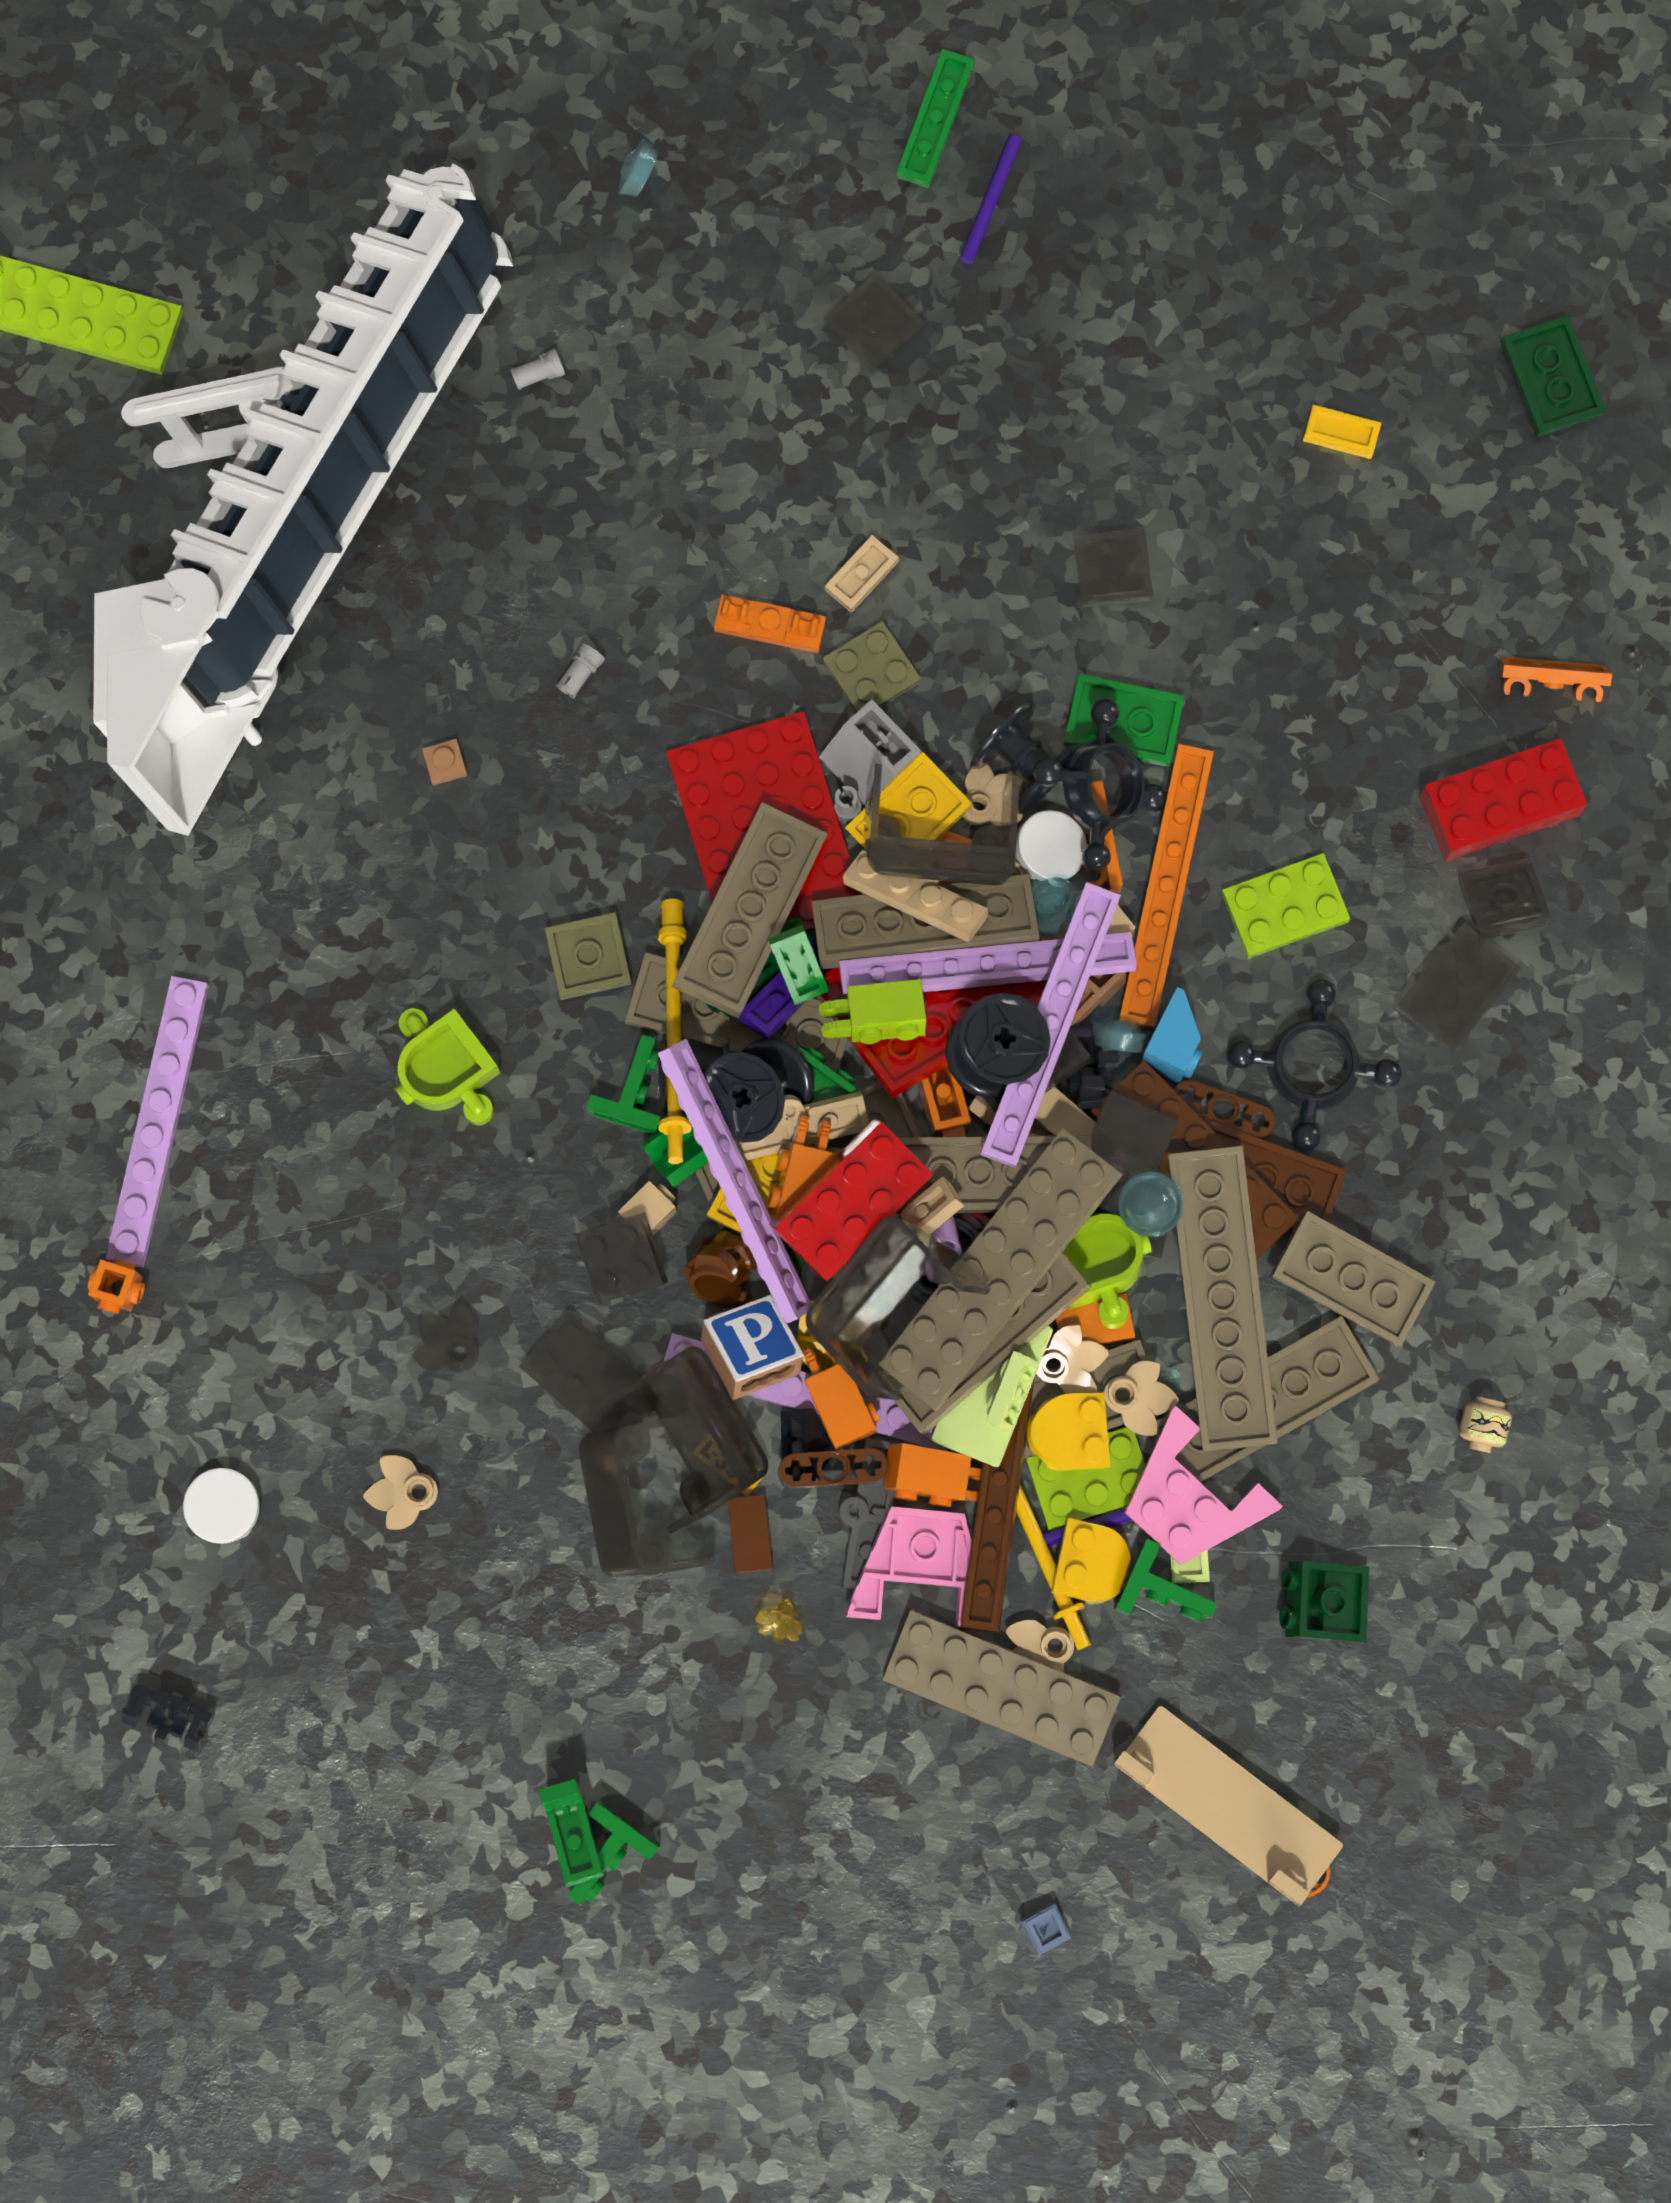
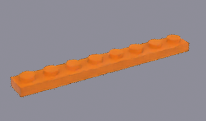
(1166, 885)

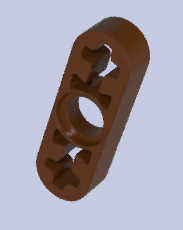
(1200, 1091)
(861, 1475)

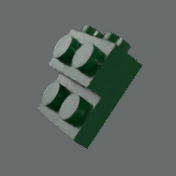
(1325, 1601)

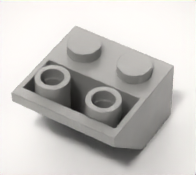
(867, 740)

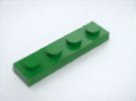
(935, 118)

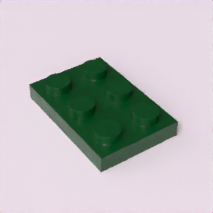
(1553, 376)

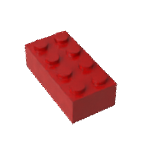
(1503, 800)
(850, 1199)

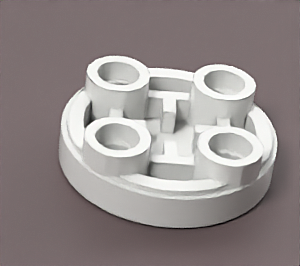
(1050, 845)
(221, 1506)

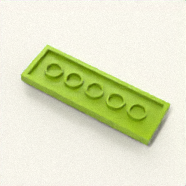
(87, 316)

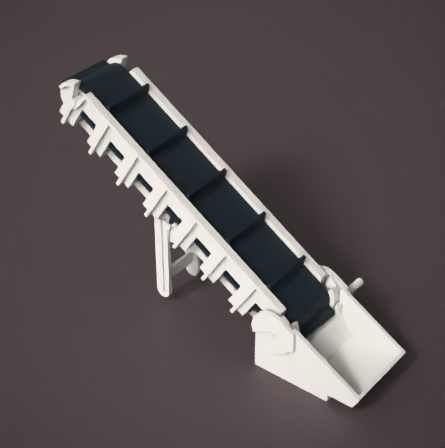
(199, 651)

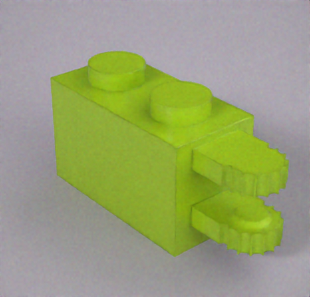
(877, 1012)

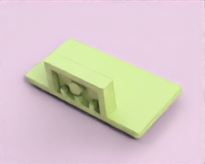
(988, 1416)

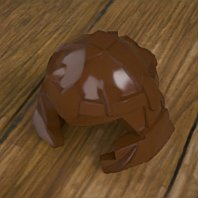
(721, 1270)

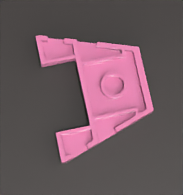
(1181, 1510)
(914, 1549)

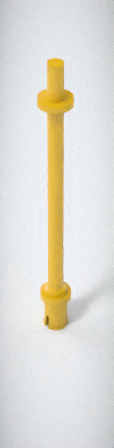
(672, 936)
(1067, 1609)

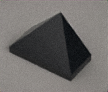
(802, 1434)

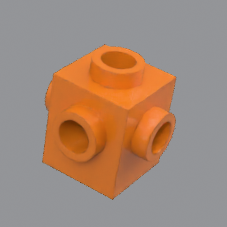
(107, 1276)

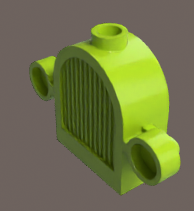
(444, 1066)
(1110, 1261)

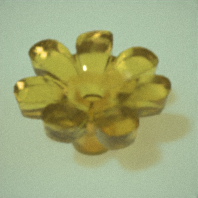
(780, 1623)

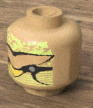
(1485, 1424)

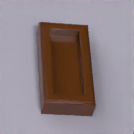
(750, 1534)

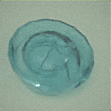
(637, 168)
(1055, 904)
(1121, 1036)
(1150, 1204)

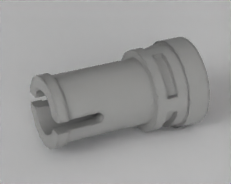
(546, 366)
(584, 663)
(847, 804)

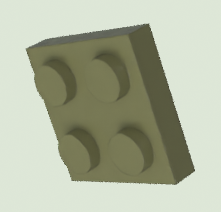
(871, 668)
(588, 956)

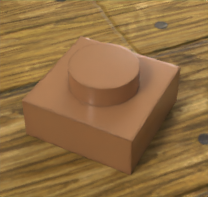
(444, 762)

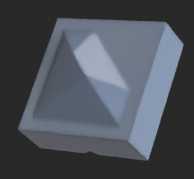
(1044, 1929)

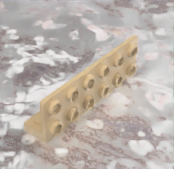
(1229, 1805)

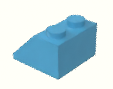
(1175, 1041)

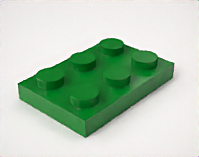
(1145, 722)

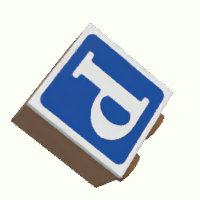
(751, 1347)

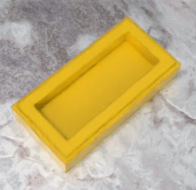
(1342, 431)

